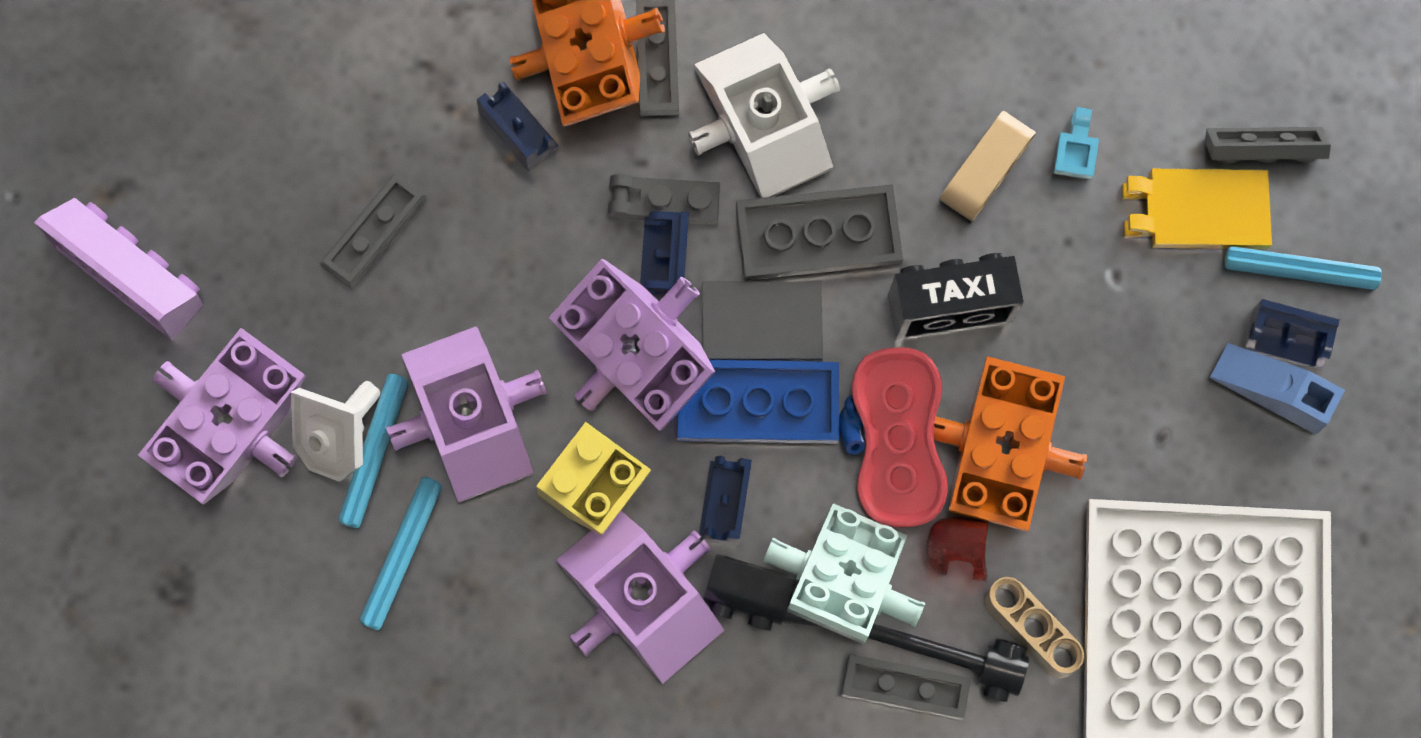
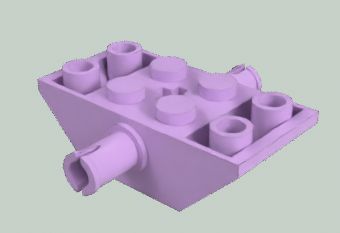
(603, 322)
(256, 393)
(475, 449)
(664, 628)

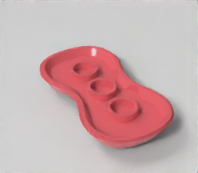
(898, 404)

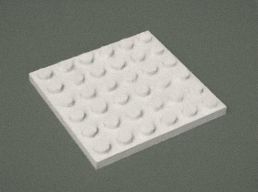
(1207, 621)

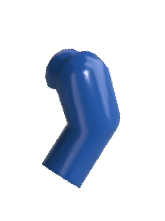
(851, 427)

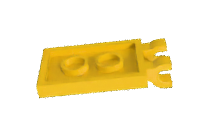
(1201, 208)

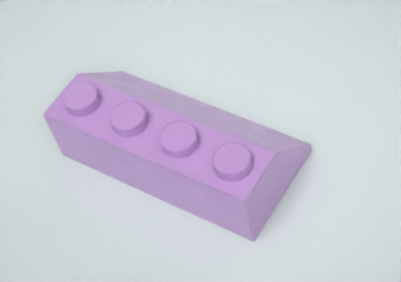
(120, 266)

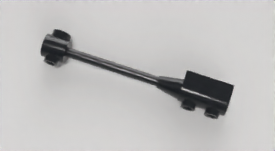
(767, 594)

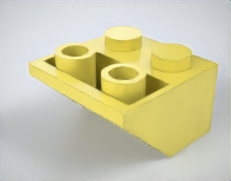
(592, 480)

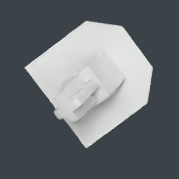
(330, 432)

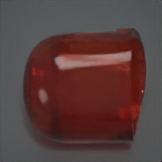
(958, 540)

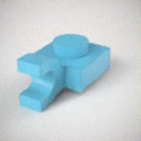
(1076, 151)

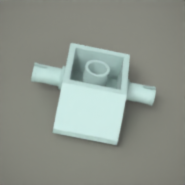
(847, 575)

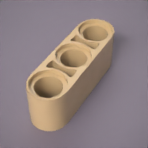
(987, 166)
(1054, 633)

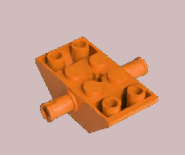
(591, 78)
(1013, 407)

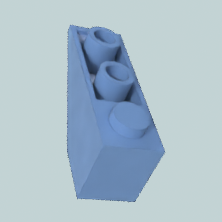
(1278, 387)

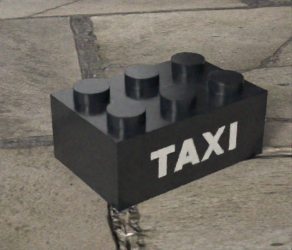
(955, 296)

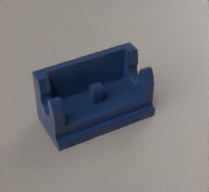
(516, 126)
(663, 251)
(1291, 334)
(725, 501)

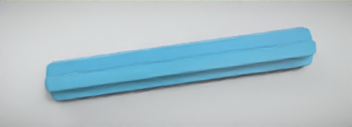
(1303, 268)
(373, 451)
(400, 553)

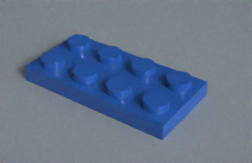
(764, 403)

